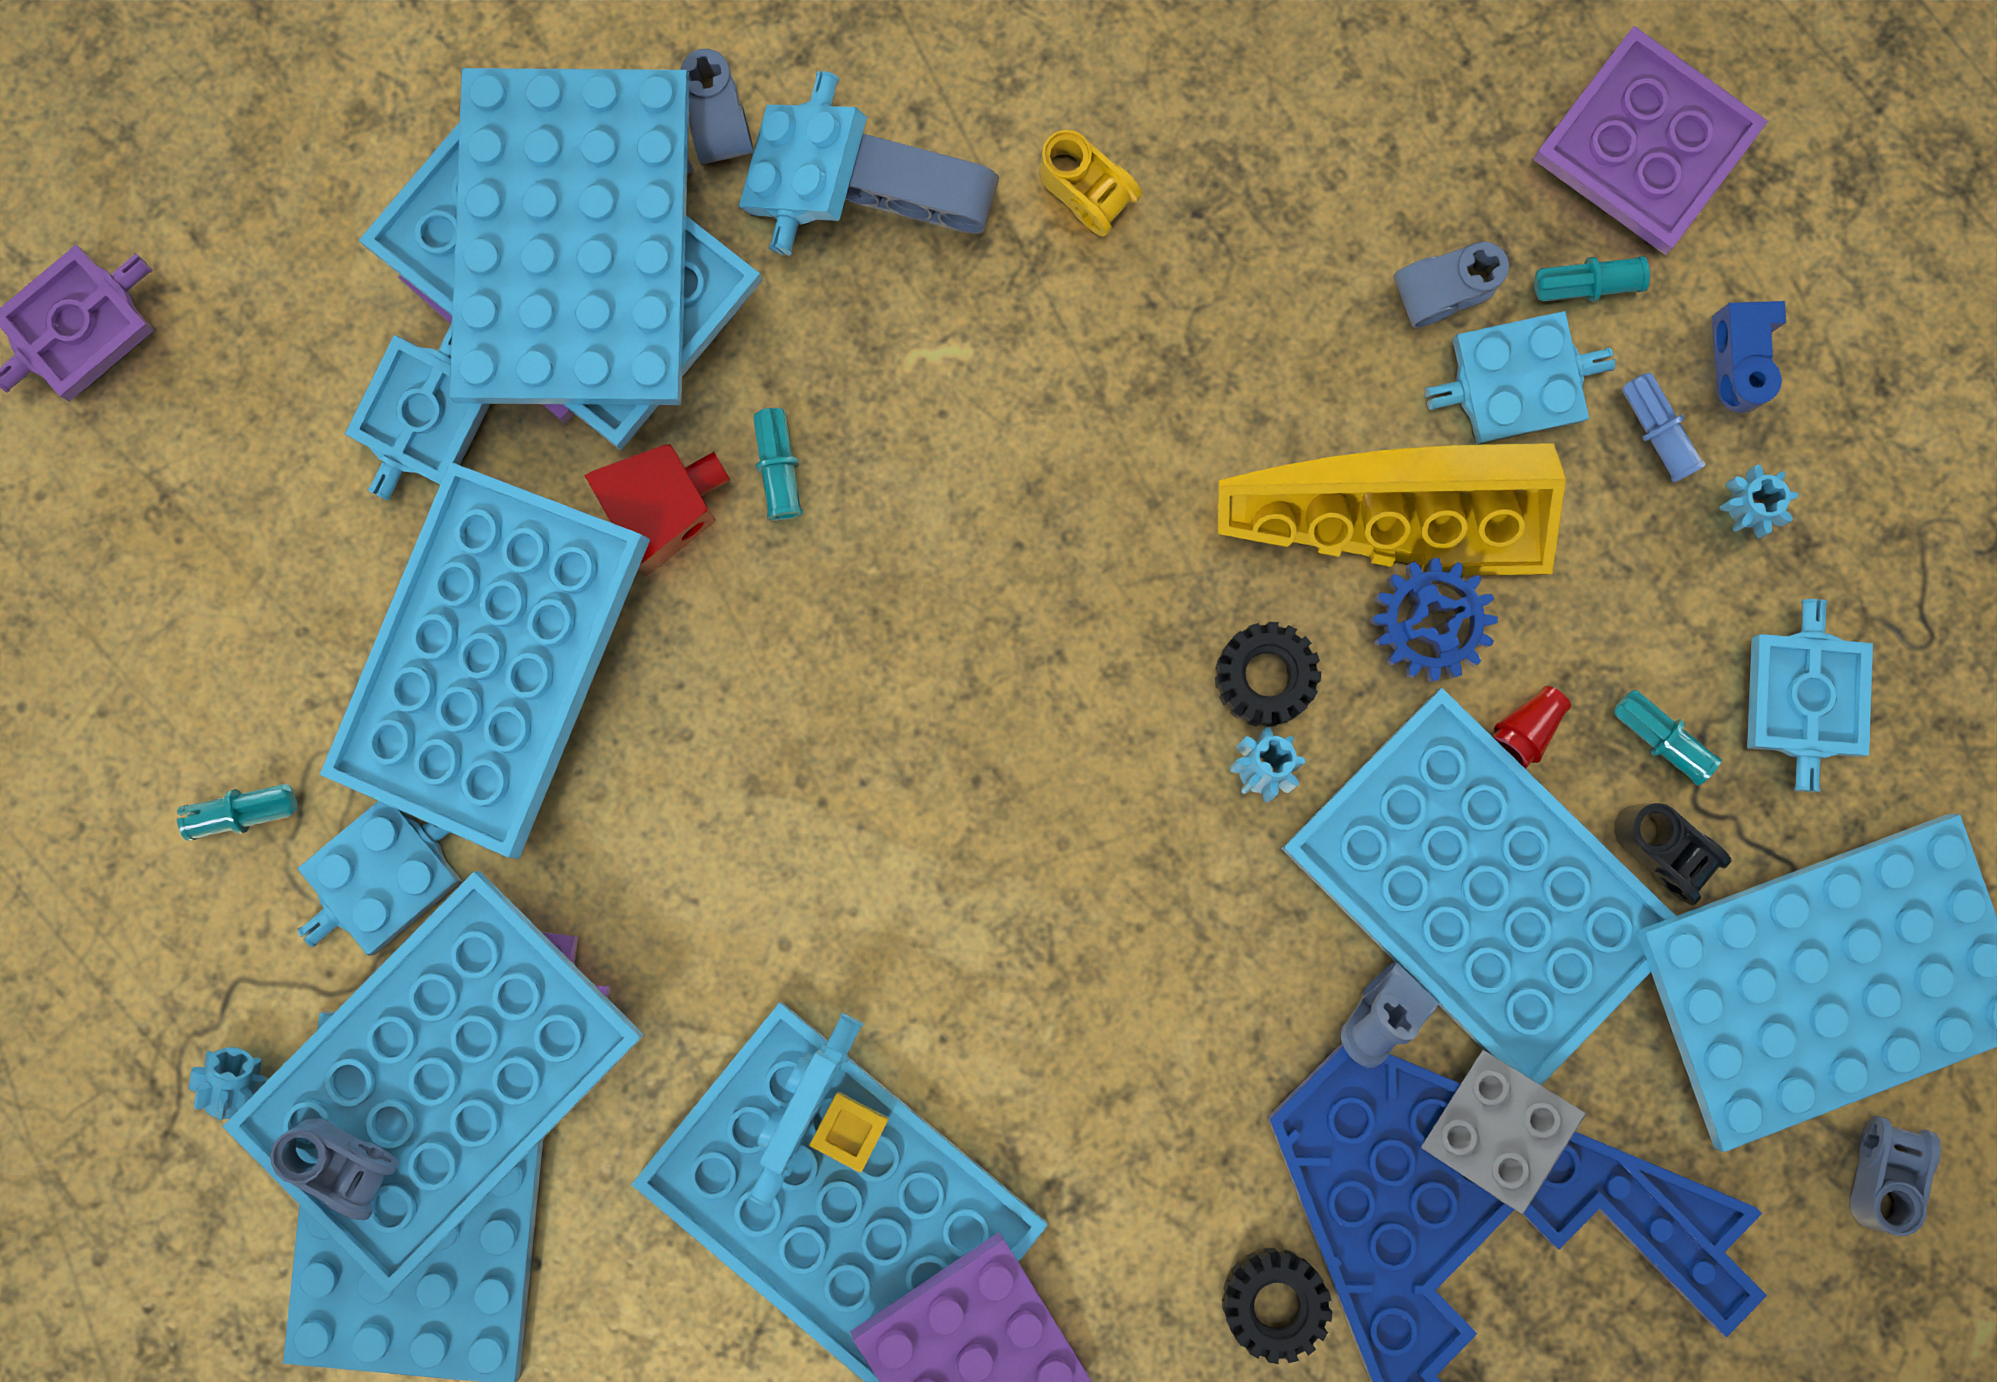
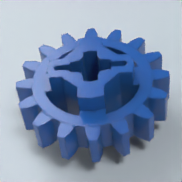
(1425, 595)

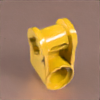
(1094, 189)

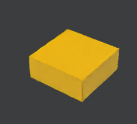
(849, 1132)

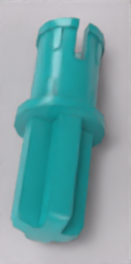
(1592, 279)
(777, 464)
(1667, 737)
(236, 811)

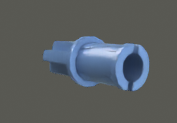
(1662, 426)

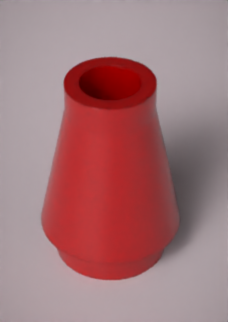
(1532, 726)

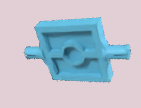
(803, 162)
(1520, 378)
(410, 415)
(1810, 695)
(377, 878)
(789, 1126)

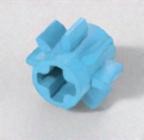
(1762, 487)
(1275, 753)
(225, 1081)

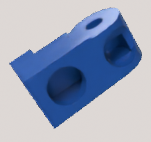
(1745, 353)

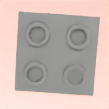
(1503, 1131)

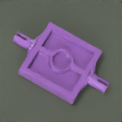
(73, 323)

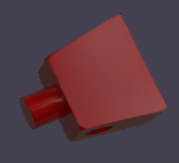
(659, 499)

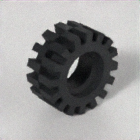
(1291, 650)
(1312, 1312)

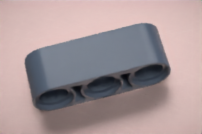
(922, 185)

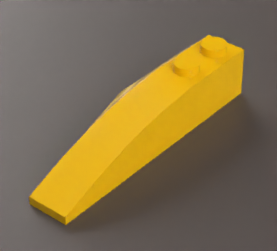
(1454, 503)

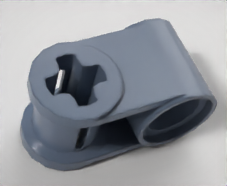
(715, 113)
(1443, 286)
(1387, 1015)
(338, 1167)
(1900, 1173)

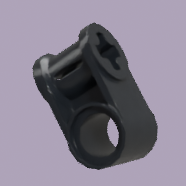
(1679, 855)

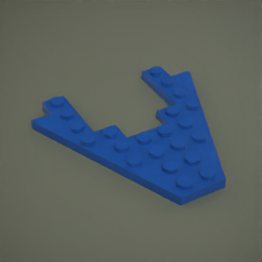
(1404, 1221)

